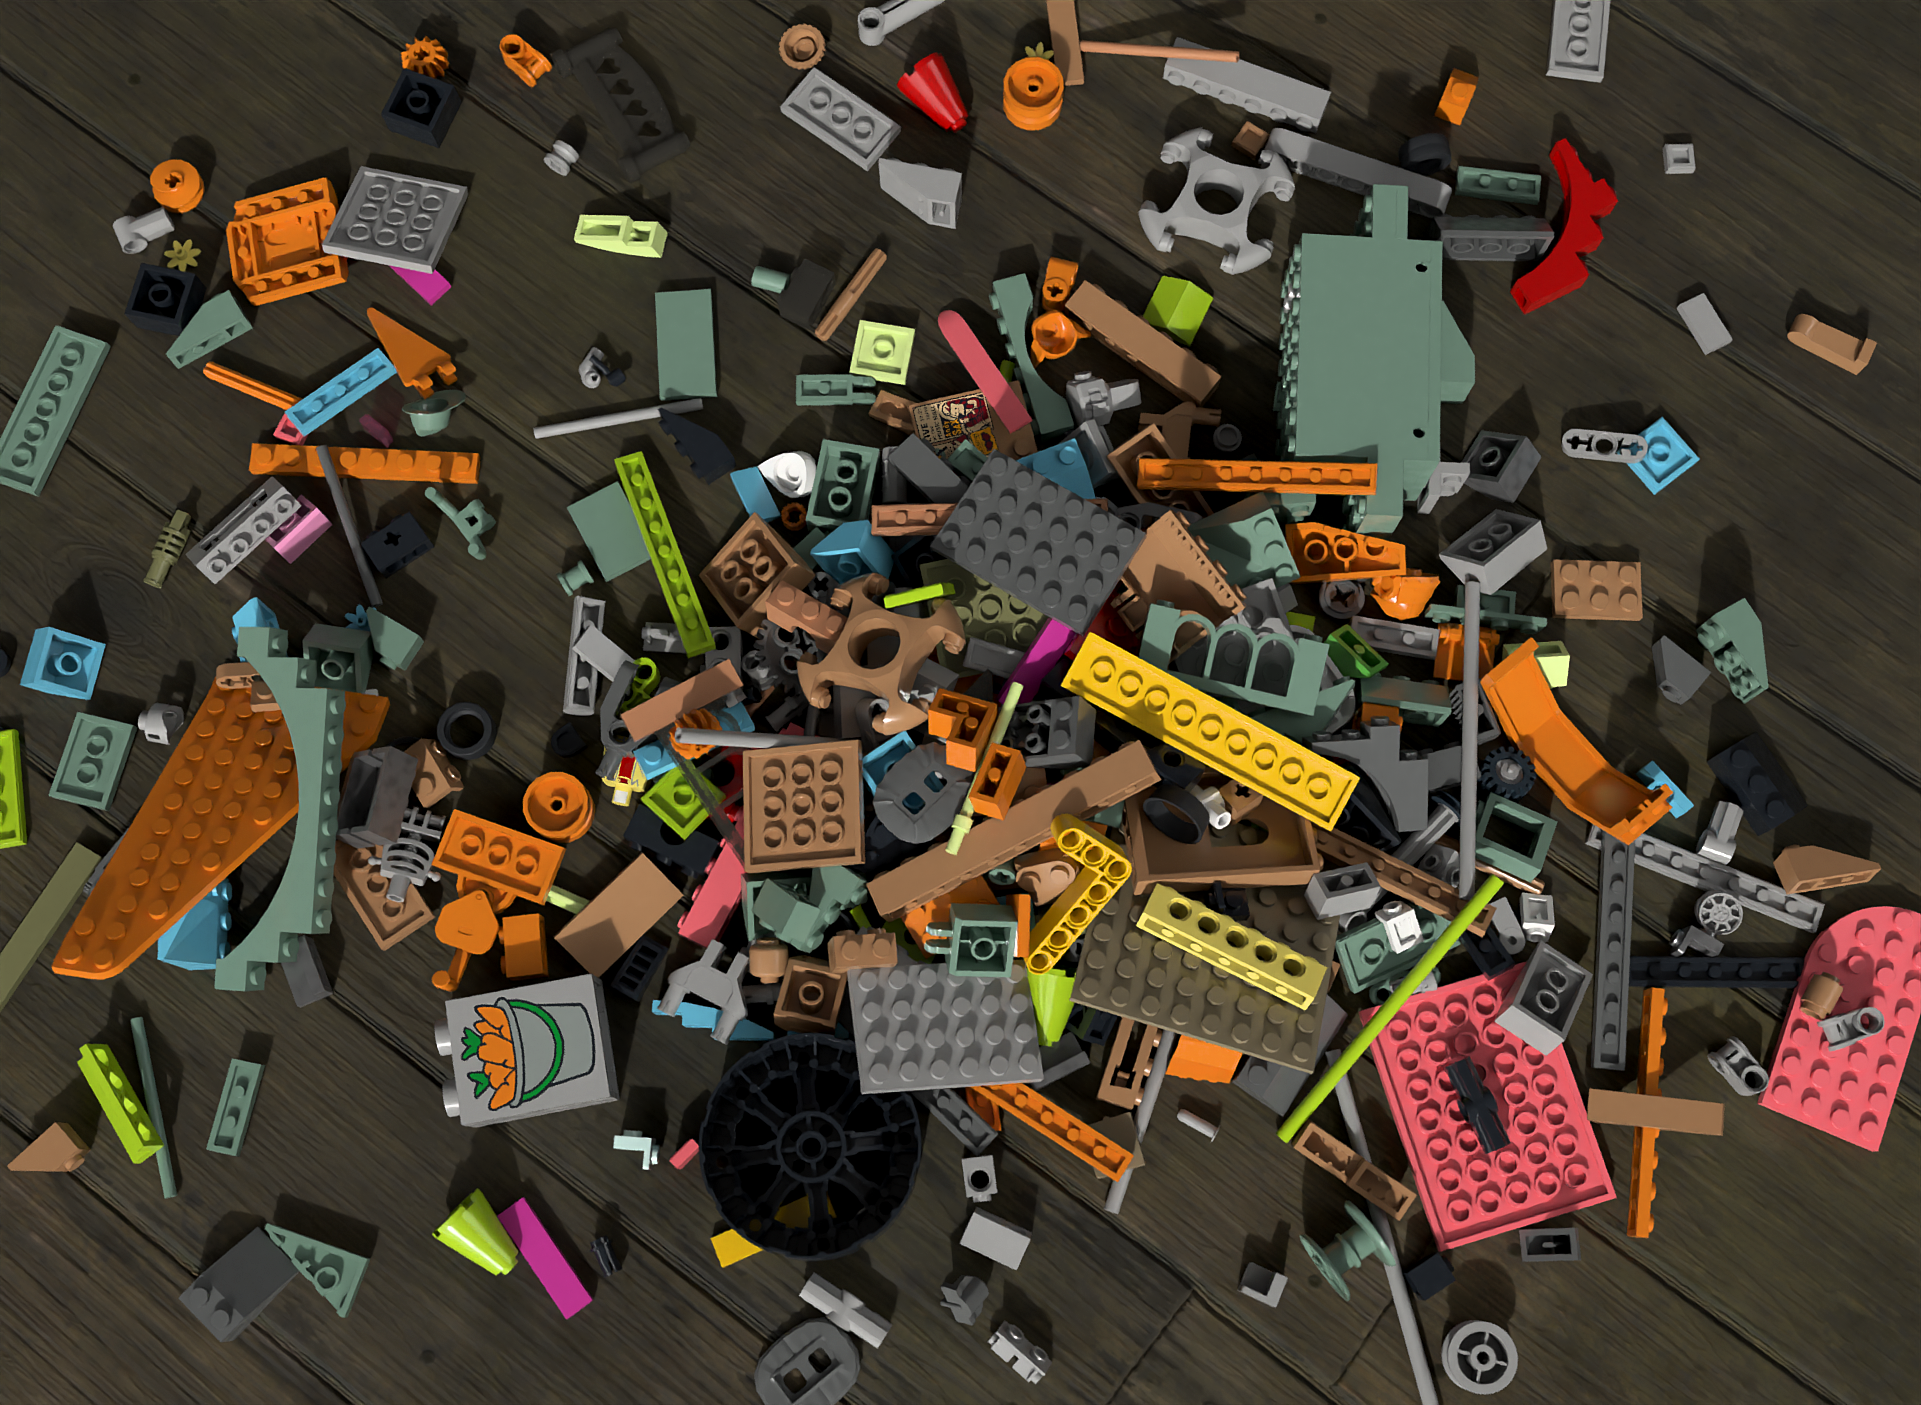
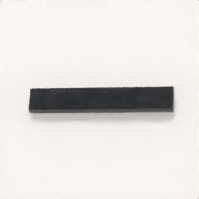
(1715, 972)

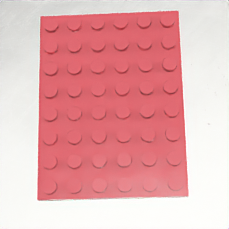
(1552, 1150)

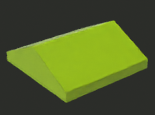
(1177, 309)

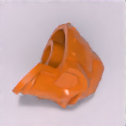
(1404, 594)

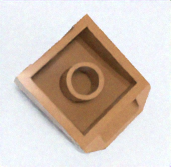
(810, 996)

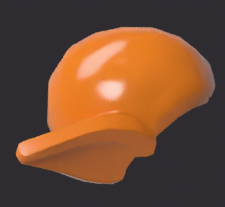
(1054, 336)

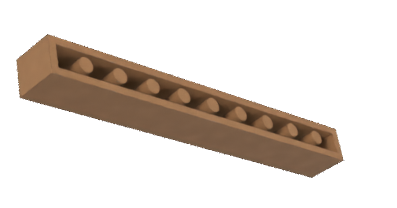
(1024, 827)

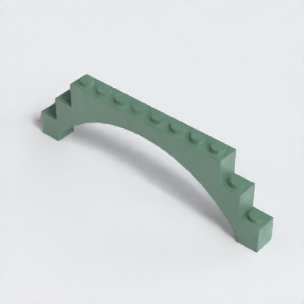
(307, 885)

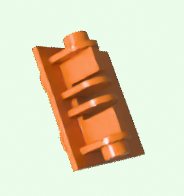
(1450, 651)

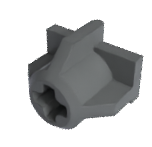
(965, 1298)

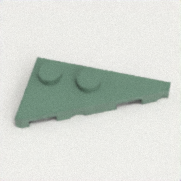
(330, 1268)

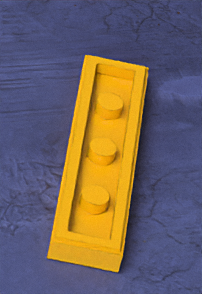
(732, 1247)

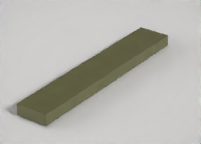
(45, 918)

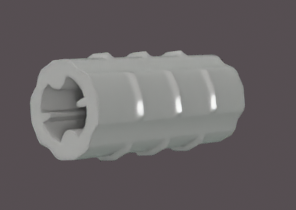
(893, 483)

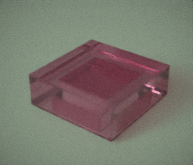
(376, 430)

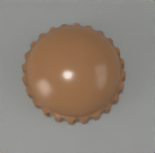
(802, 46)

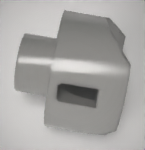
(161, 722)

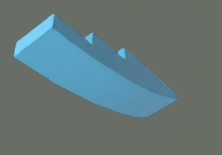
(705, 1017)

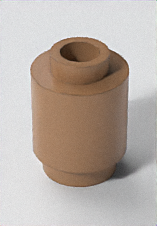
(1821, 995)

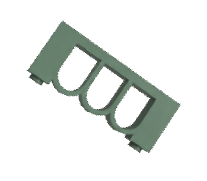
(1303, 676)

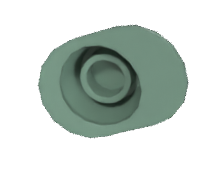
(433, 413)

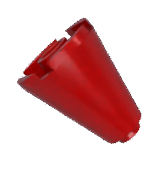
(935, 92)

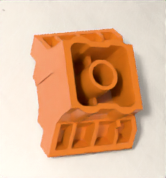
(1203, 1061)

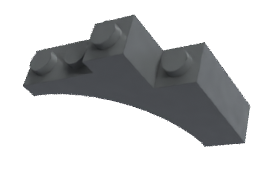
(1396, 772)

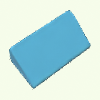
(754, 493)

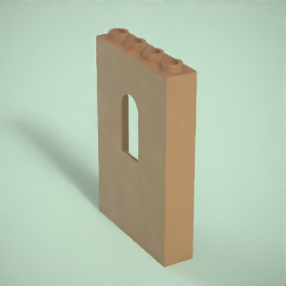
(1283, 859)

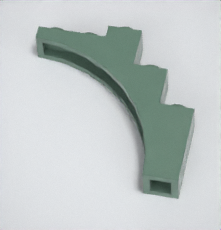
(829, 891)

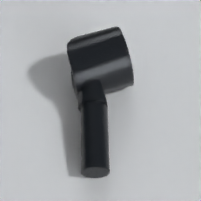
(614, 377)

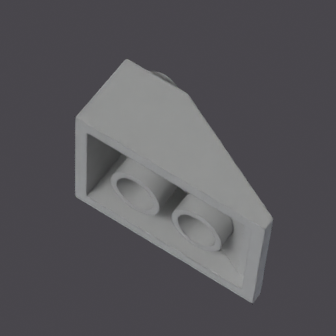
(1544, 999)

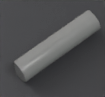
(581, 675)

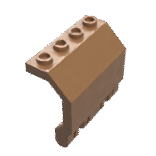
(1177, 570)

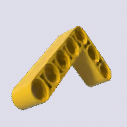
(1079, 893)

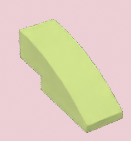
(621, 235)

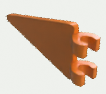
(412, 355)

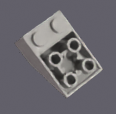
(924, 190)

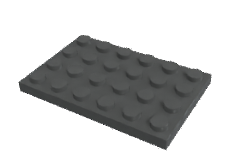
(1038, 542)

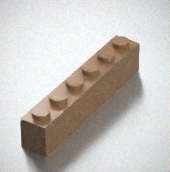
(1142, 345)

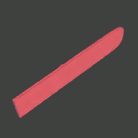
(983, 371)

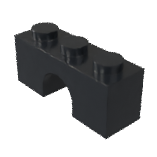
(647, 833)

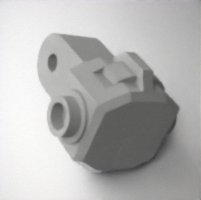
(1094, 399)

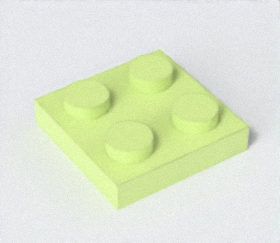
(882, 352)

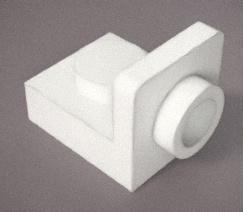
(1536, 916)
(1400, 925)

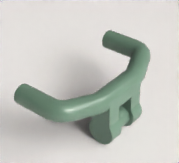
(462, 518)

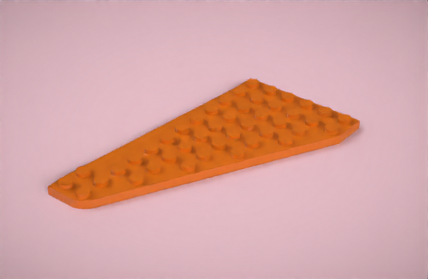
(206, 814)

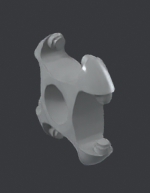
(1208, 173)

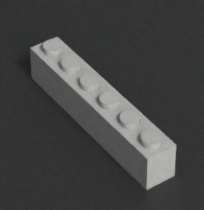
(1251, 88)

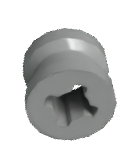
(561, 157)

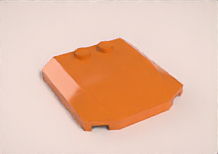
(280, 240)

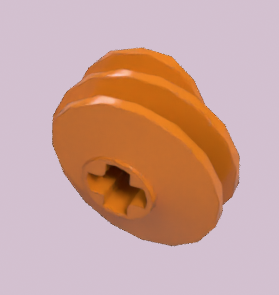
(177, 186)

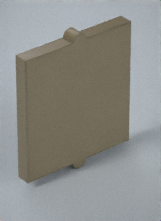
(1123, 1133)

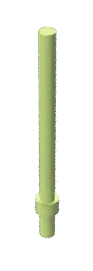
(962, 821)

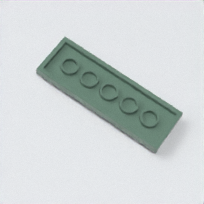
(49, 408)

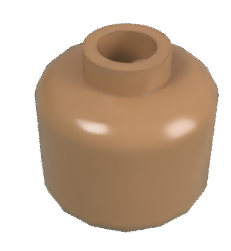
(768, 959)

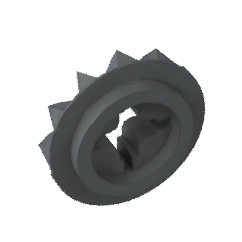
(1353, 603)

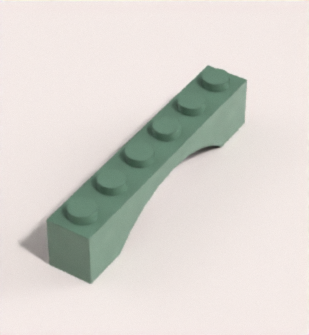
(1048, 409)

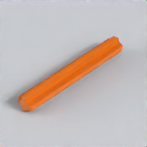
(250, 386)

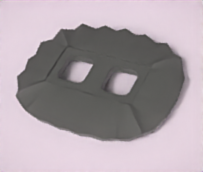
(909, 777)
(792, 1352)

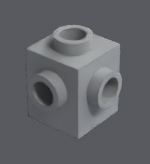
(1442, 864)

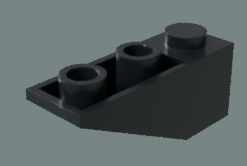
(704, 448)

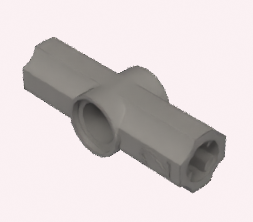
(845, 1310)

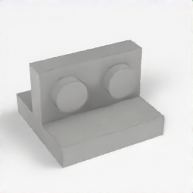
(1094, 447)
(1444, 481)

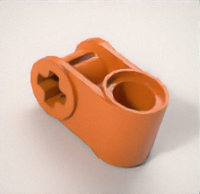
(526, 62)
(1058, 281)

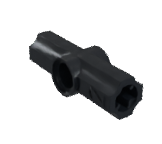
(1477, 1105)

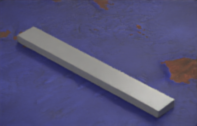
(1712, 875)

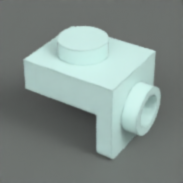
(634, 1141)

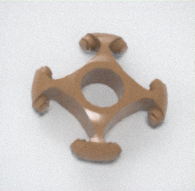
(894, 679)

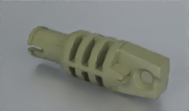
(168, 548)

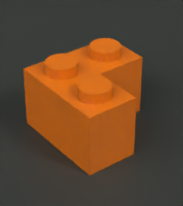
(965, 725)

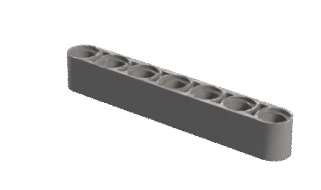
(1356, 171)

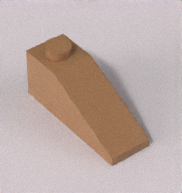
(1819, 868)

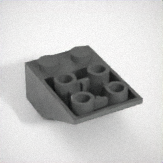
(1053, 733)

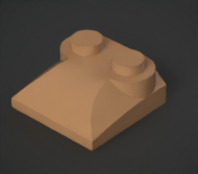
(1046, 874)

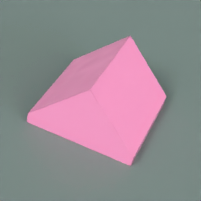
(299, 530)

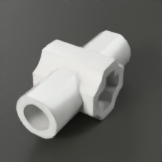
(1214, 804)

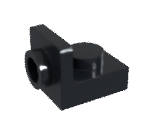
(1227, 901)

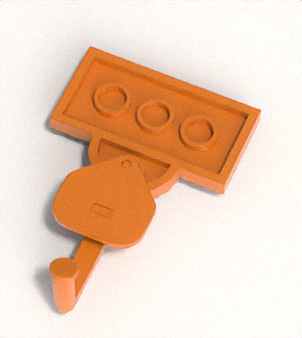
(490, 861)

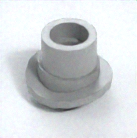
(752, 674)

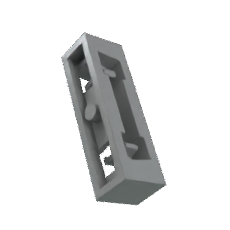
(243, 530)

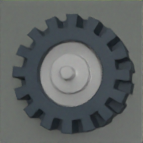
(1507, 774)

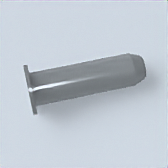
(1198, 1123)

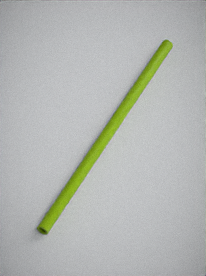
(1389, 1008)

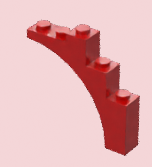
(1579, 234)

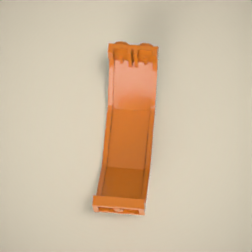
(1564, 755)

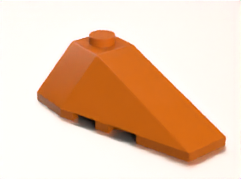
(1340, 555)

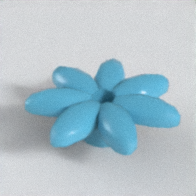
(356, 619)

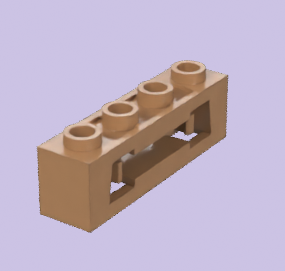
(1118, 1094)

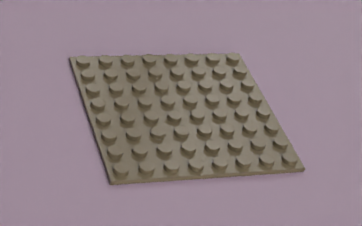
(1171, 989)

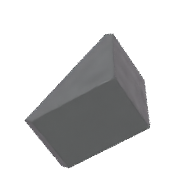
(1550, 1244)

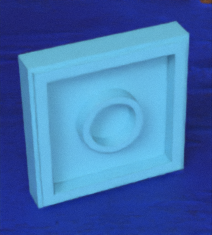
(1666, 456)

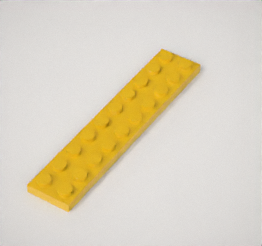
(1210, 731)

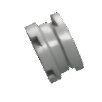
(1718, 912)

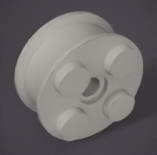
(1461, 1352)

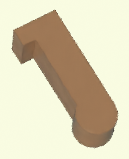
(1831, 343)

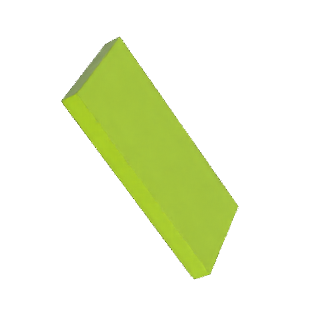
(11, 792)

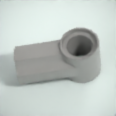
(136, 232)
(1718, 839)

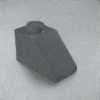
(1676, 671)

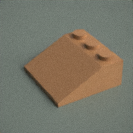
(750, 571)

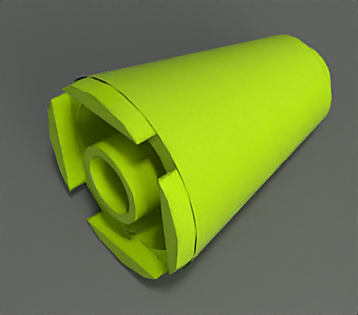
(1051, 1001)
(478, 1235)

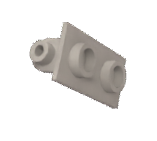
(662, 638)
(1032, 1360)

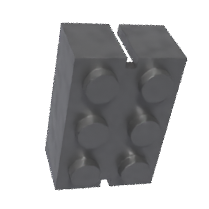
(375, 797)

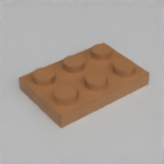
(1596, 590)

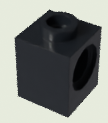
(1429, 1275)

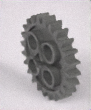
(775, 651)

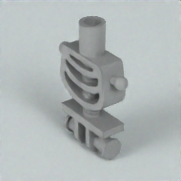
(400, 864)

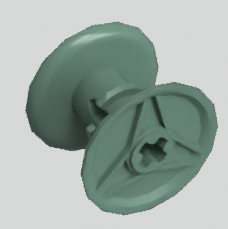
(1348, 1250)

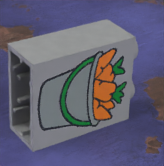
(527, 1051)

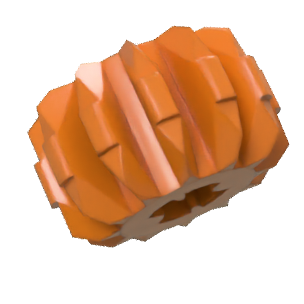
(426, 58)
(695, 719)

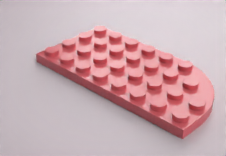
(1853, 1087)

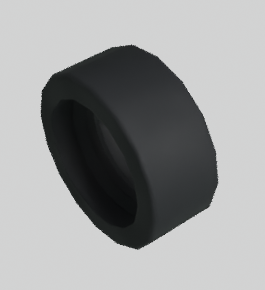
(449, 717)

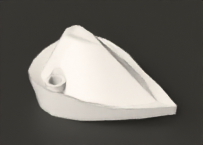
(791, 473)

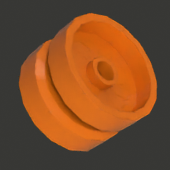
(1033, 93)
(563, 790)

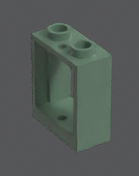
(1505, 858)

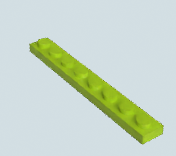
(665, 554)

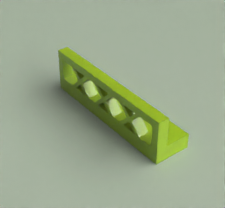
(119, 1102)

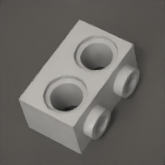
(734, 650)

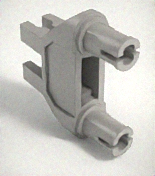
(713, 986)

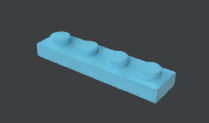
(340, 392)
(655, 760)

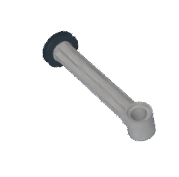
(1413, 848)

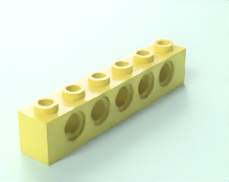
(1238, 960)

